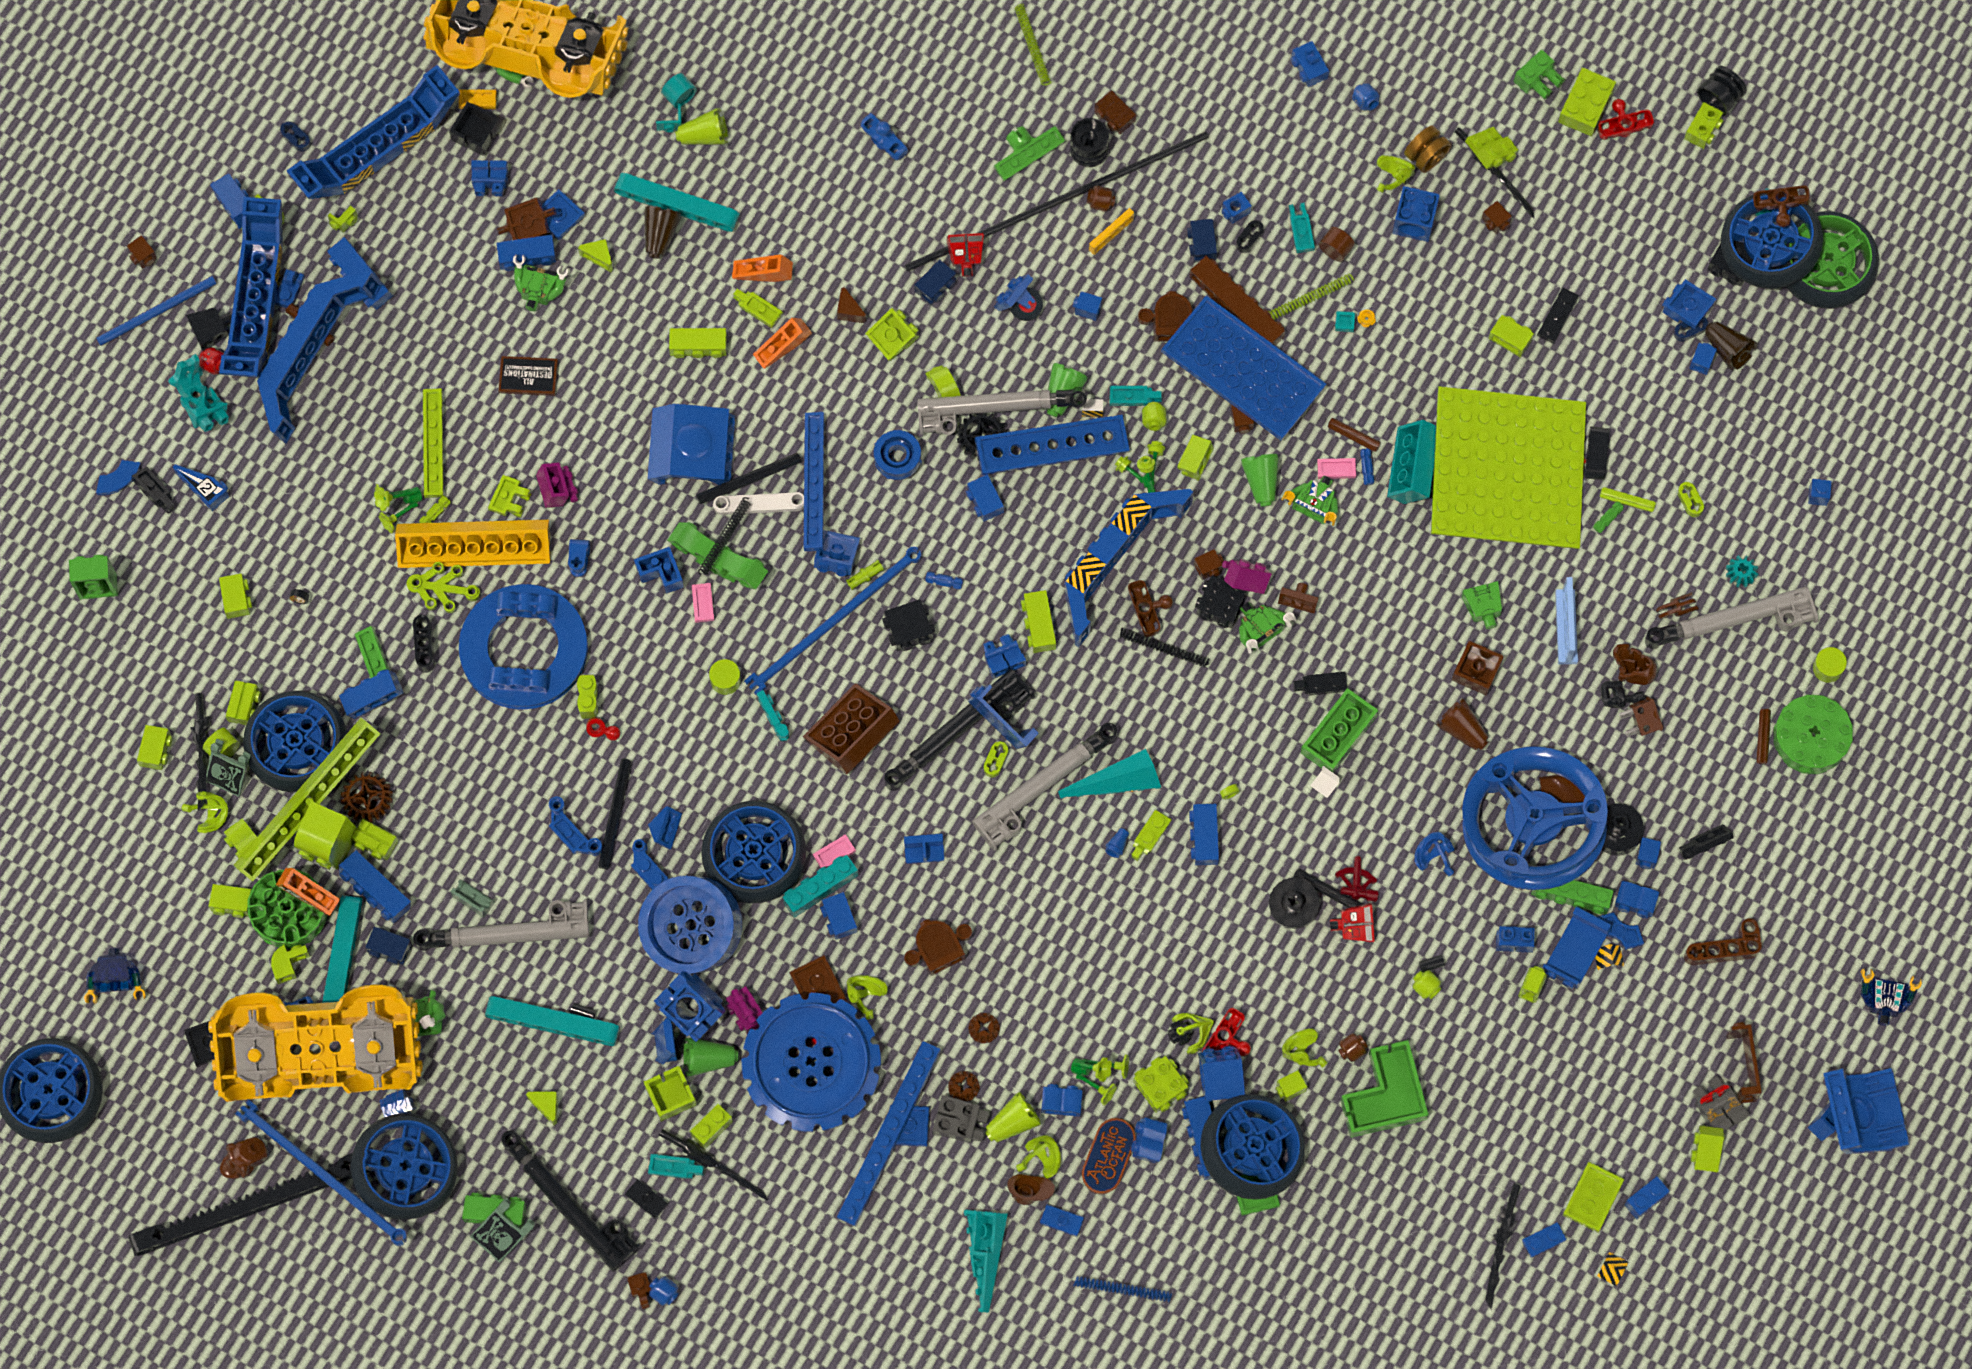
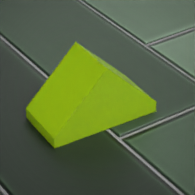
(597, 253)
(546, 1103)

